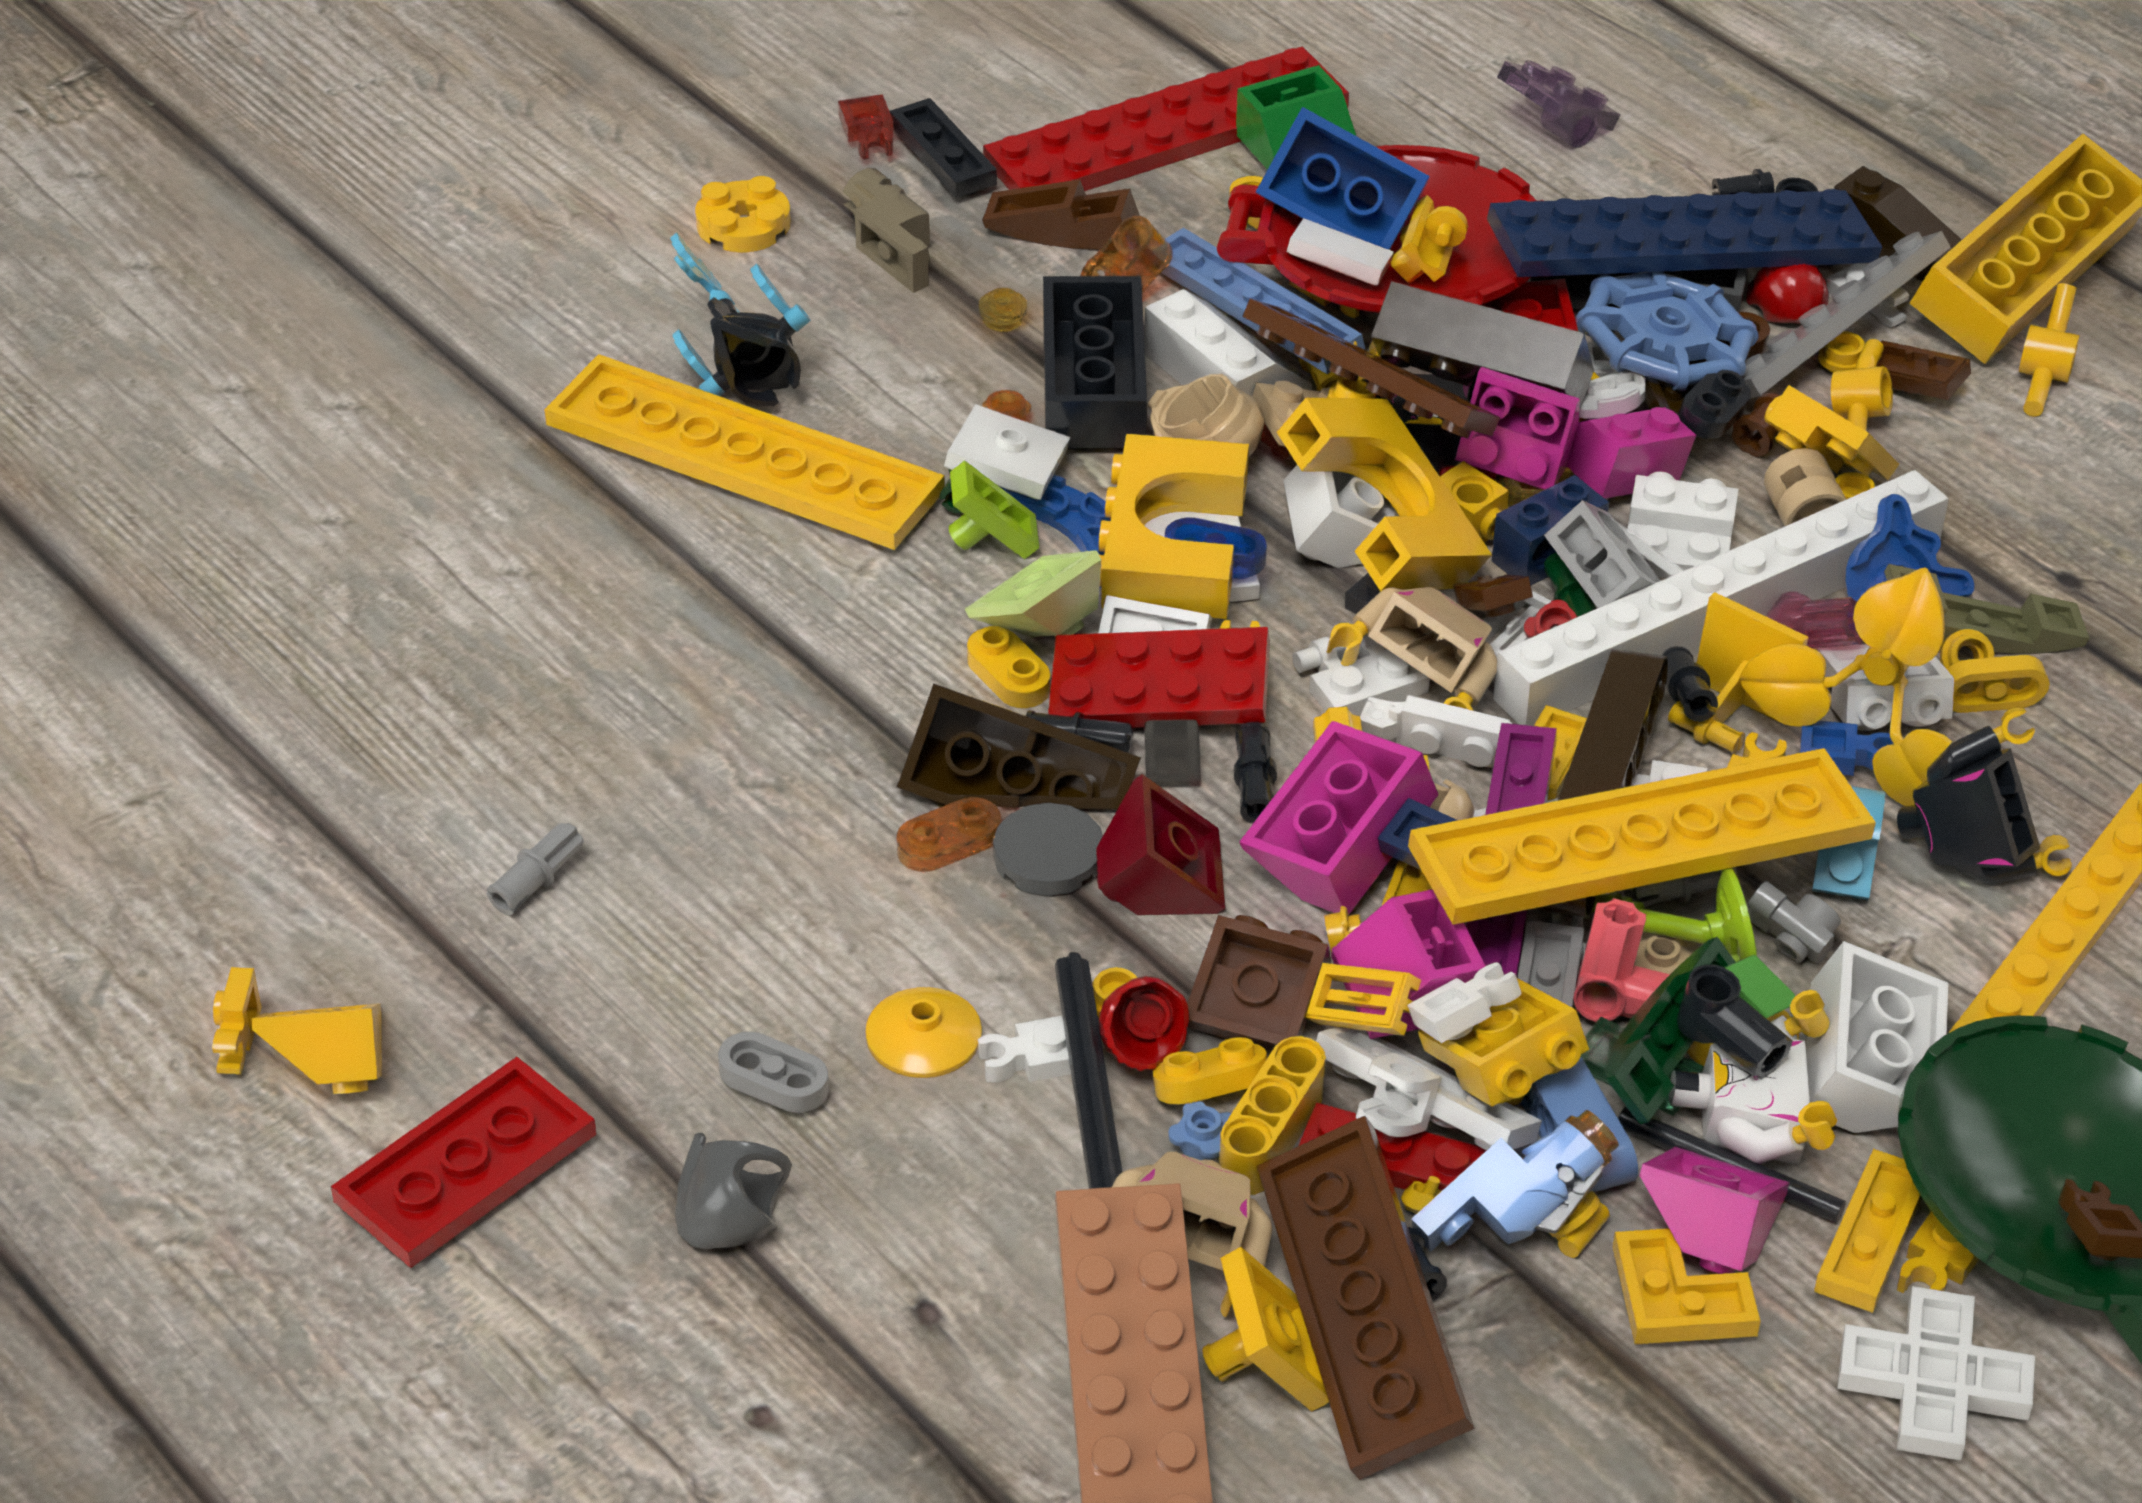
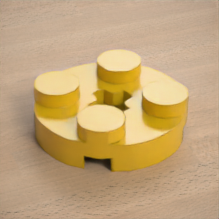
(724, 203)

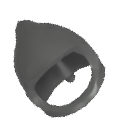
(721, 1201)

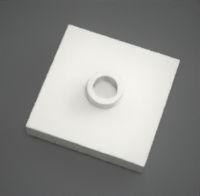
(1008, 451)

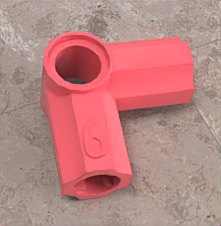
(1611, 961)

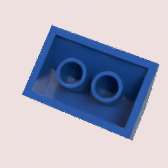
(1342, 181)

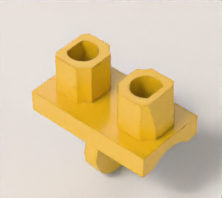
(1429, 240)

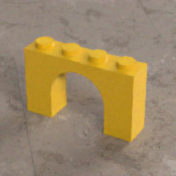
(1366, 438)
(1163, 478)

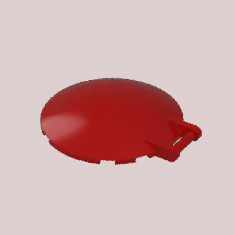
(1476, 268)

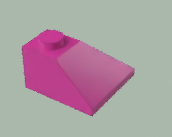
(1714, 1207)

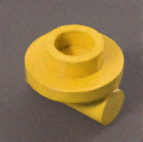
(1582, 1226)

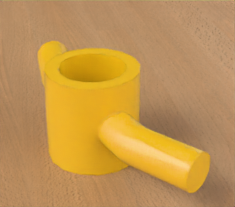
(2049, 351)
(1863, 390)

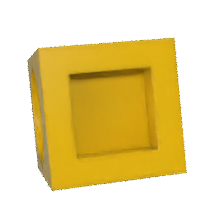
(1477, 497)

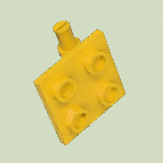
(1728, 642)

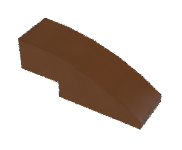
(1059, 214)

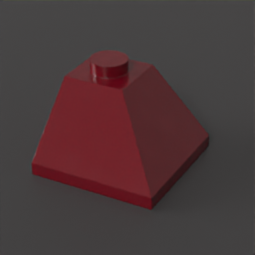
(1160, 856)

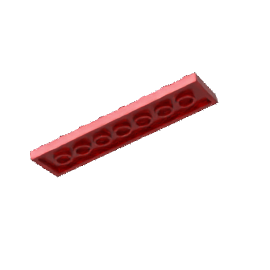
(1140, 131)

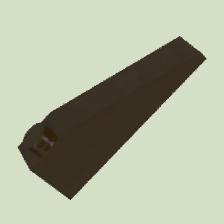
(1893, 212)
(1009, 758)

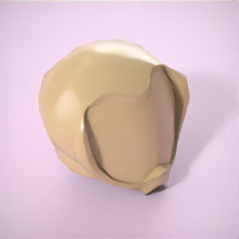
(1207, 411)

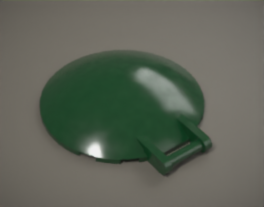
(1999, 1126)

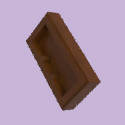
(1924, 370)

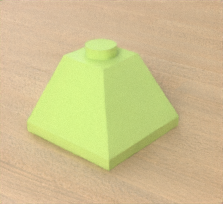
(1045, 596)

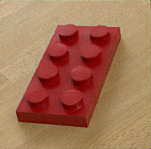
(1163, 676)
(463, 1161)

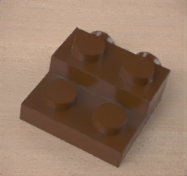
(1255, 981)

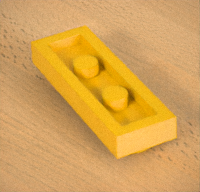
(1870, 1233)

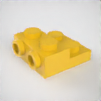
(1813, 426)
(1513, 1046)

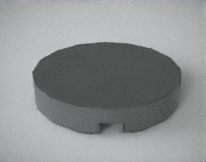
(1047, 848)

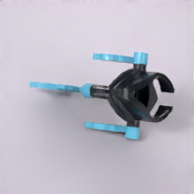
(748, 347)

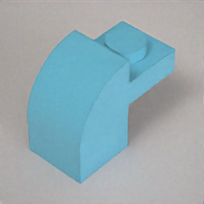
(1850, 867)

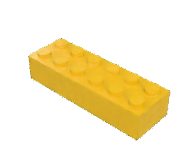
(2028, 245)

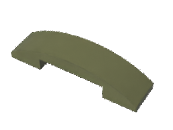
(2035, 628)

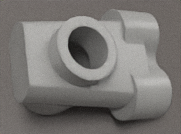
(1800, 928)

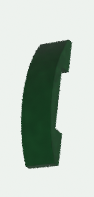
(1653, 1042)

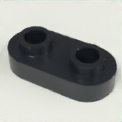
(1715, 404)

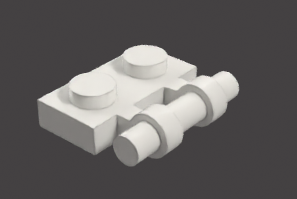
(1373, 675)

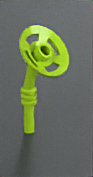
(1728, 923)

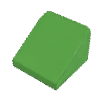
(1761, 986)

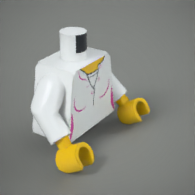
(1768, 1115)

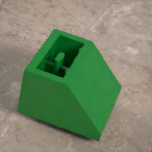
(1271, 106)

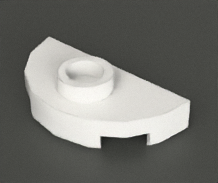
(1613, 395)

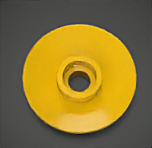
(923, 1032)

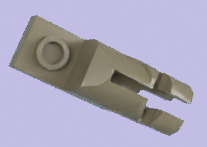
(890, 227)

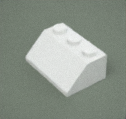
(1199, 339)
(1876, 1035)

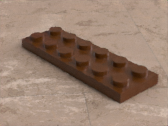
(1364, 1299)

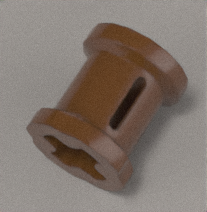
(1751, 430)

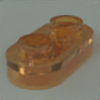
(947, 834)

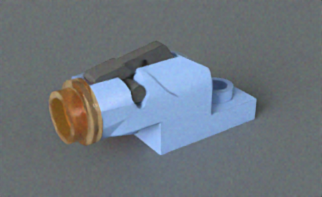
(1525, 1193)

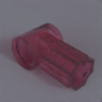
(1823, 620)

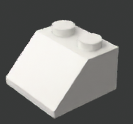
(1333, 514)

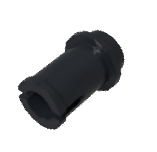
(1754, 183)

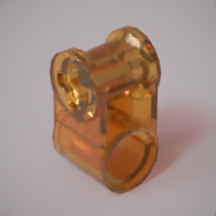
(1132, 251)

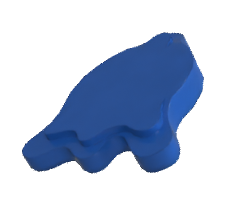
(1903, 544)

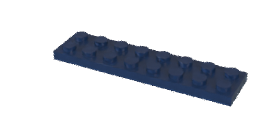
(1682, 233)

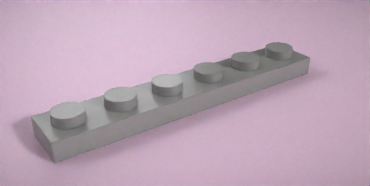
(1848, 305)

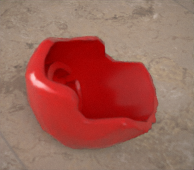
(1787, 292)
(1143, 1022)

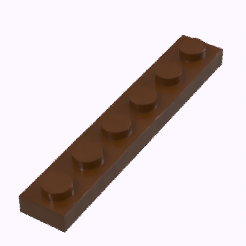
(1383, 376)

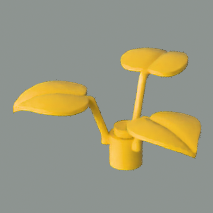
(1904, 629)

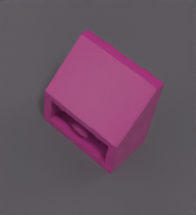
(1532, 432)
(1410, 937)

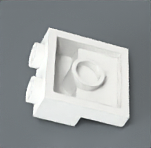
(1682, 518)
(1861, 702)

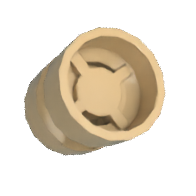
(1801, 485)

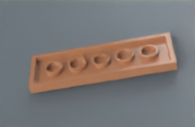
(1132, 1346)

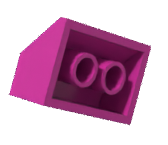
(1331, 810)

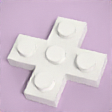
(1936, 1373)

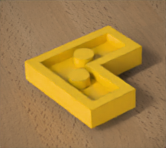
(1677, 1307)

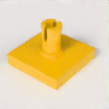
(1268, 1332)

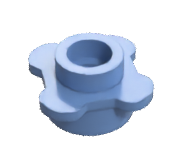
(1199, 1131)

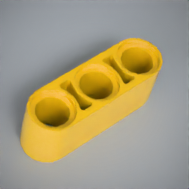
(1274, 1108)

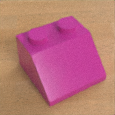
(1619, 447)

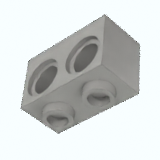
(1600, 554)

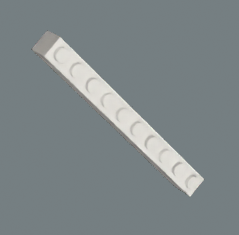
(1804, 557)

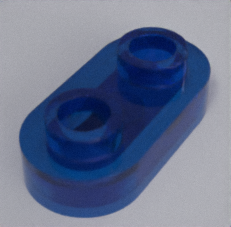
(1249, 545)

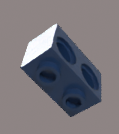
(1520, 529)

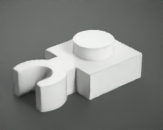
(1459, 1006)
(1036, 1048)

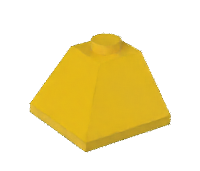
(328, 1043)

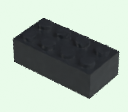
(1094, 359)

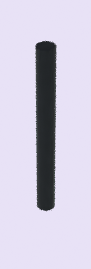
(1670, 1137)

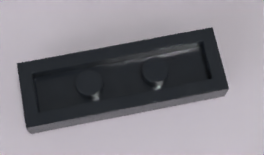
(943, 148)

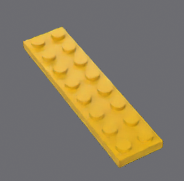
(746, 451)
(1639, 835)

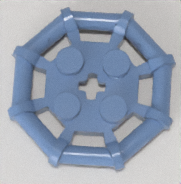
(1665, 327)

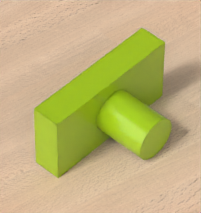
(989, 511)

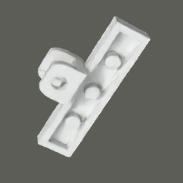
(1415, 1091)

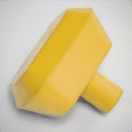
(1420, 1194)

